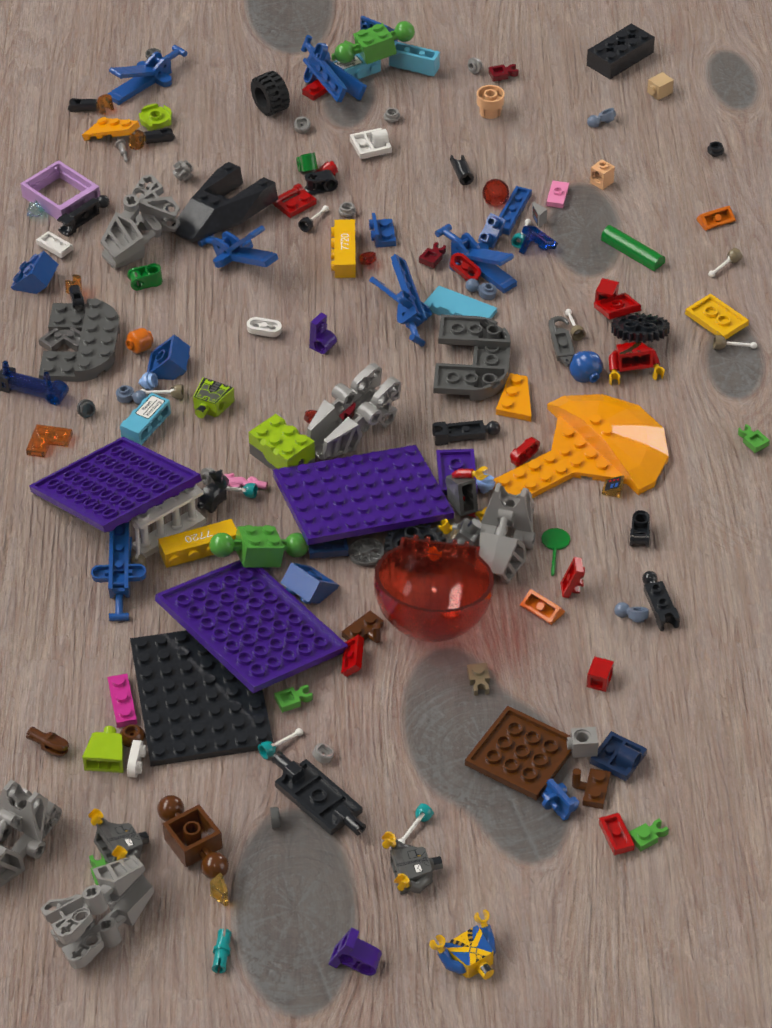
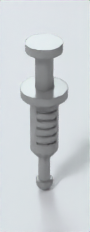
(120, 144)

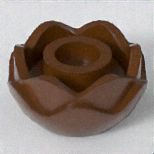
(130, 733)

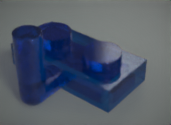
(536, 235)

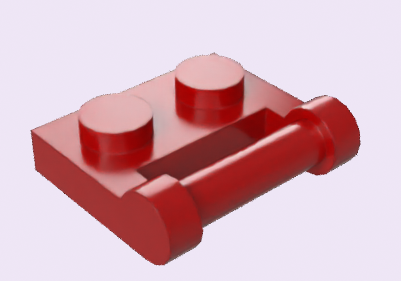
(296, 204)

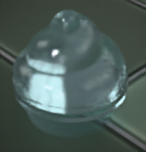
(35, 209)

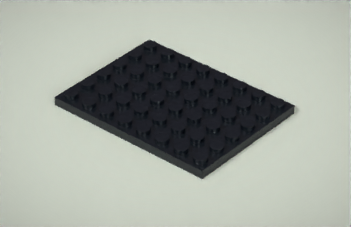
(194, 702)

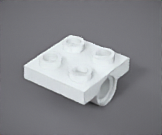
(371, 143)

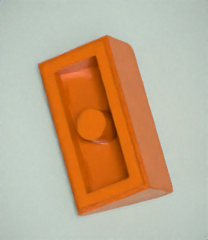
(716, 218)
(542, 607)

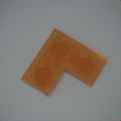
(45, 436)

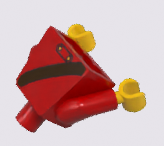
(633, 357)

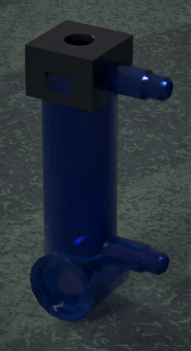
(53, 392)

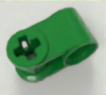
(306, 162)
(147, 276)

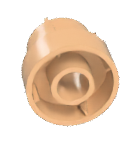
(490, 100)

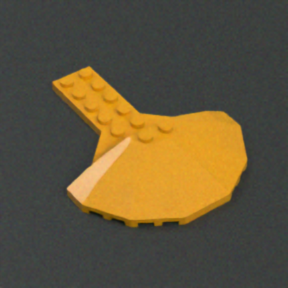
(596, 440)

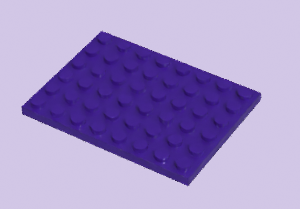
(115, 484)
(362, 494)
(251, 624)

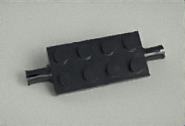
(317, 795)

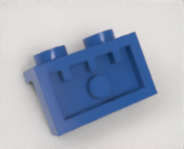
(382, 232)

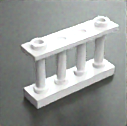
(185, 522)

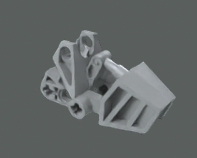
(123, 238)
(372, 407)
(500, 552)
(27, 814)
(120, 888)

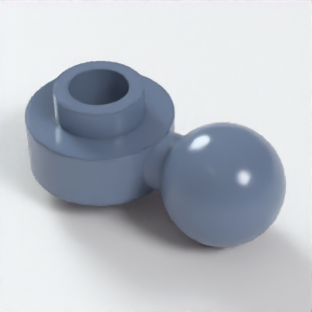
(606, 115)
(486, 290)
(126, 394)
(637, 614)

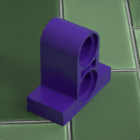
(356, 954)

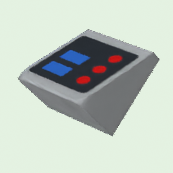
(539, 214)

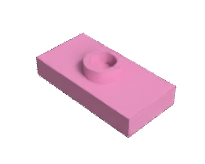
(557, 194)

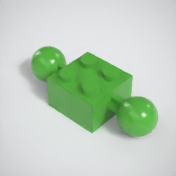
(374, 43)
(258, 545)

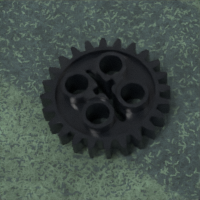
(640, 327)
(394, 537)

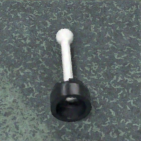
(309, 222)

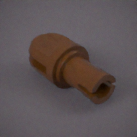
(49, 741)

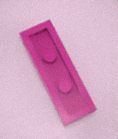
(122, 700)

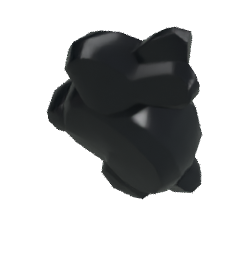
(214, 492)

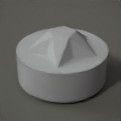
(302, 124)
(323, 753)

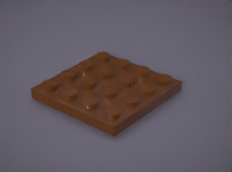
(520, 752)

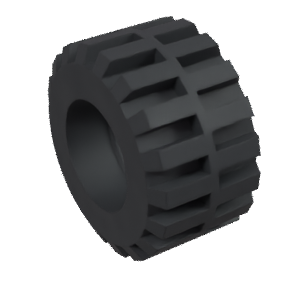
(270, 93)

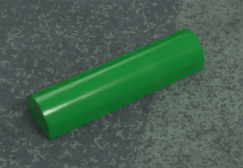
(632, 248)

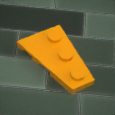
(115, 127)
(515, 398)

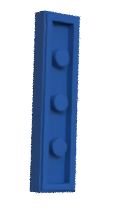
(514, 207)

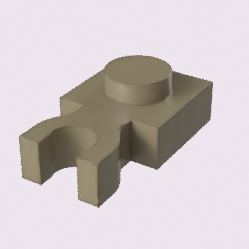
(479, 677)

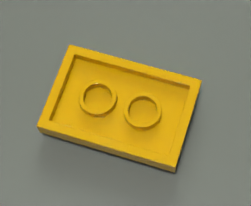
(716, 316)

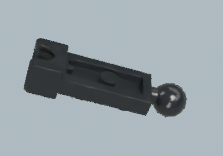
(81, 215)
(463, 431)
(660, 601)

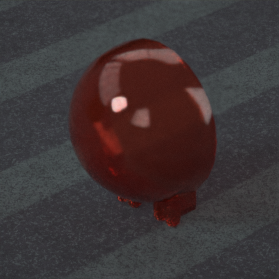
(433, 588)

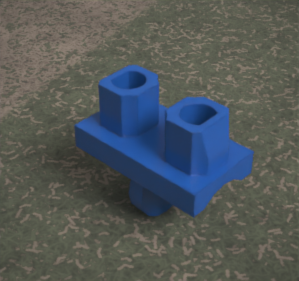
(492, 230)
(556, 797)

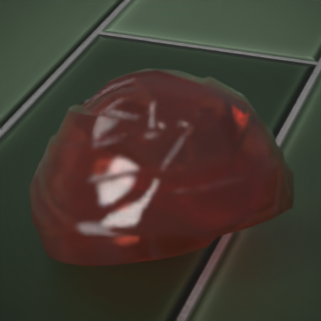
(495, 192)

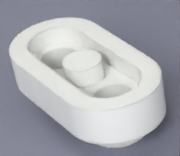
(264, 327)
(135, 764)

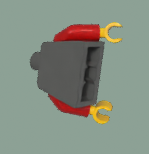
(463, 493)

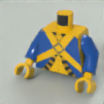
(470, 951)

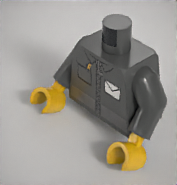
(464, 531)
(116, 840)
(410, 865)

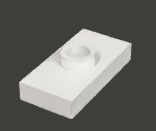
(54, 244)

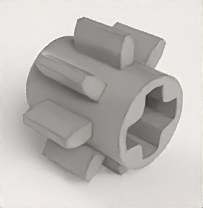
(182, 170)

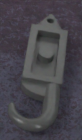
(561, 341)

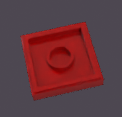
(617, 306)

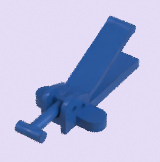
(329, 74)
(144, 75)
(233, 249)
(482, 257)
(410, 308)
(120, 570)

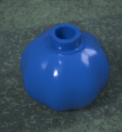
(586, 366)

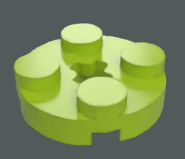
(162, 119)

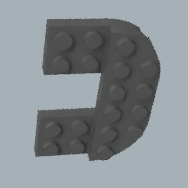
(97, 341)
(490, 357)

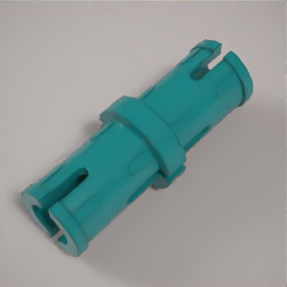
(221, 951)

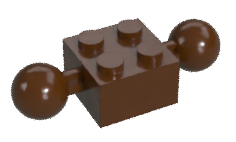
(192, 836)

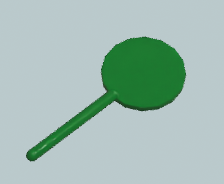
(555, 540)

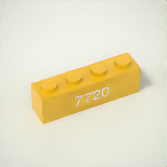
(344, 248)
(192, 543)

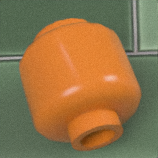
(139, 340)

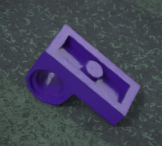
(320, 337)

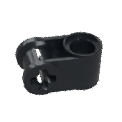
(320, 181)
(640, 528)

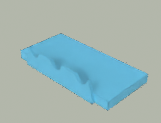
(453, 303)

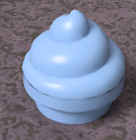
(148, 381)
(486, 484)

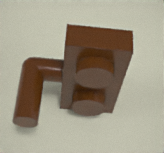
(366, 626)
(594, 788)

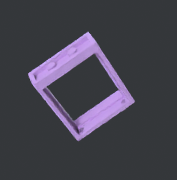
(48, 175)

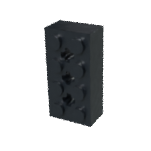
(620, 51)

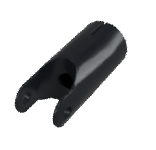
(462, 170)

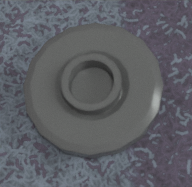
(365, 551)

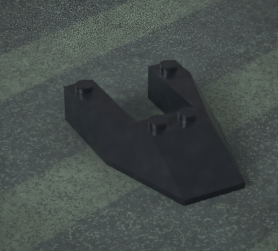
(211, 212)

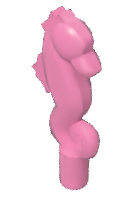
(241, 481)

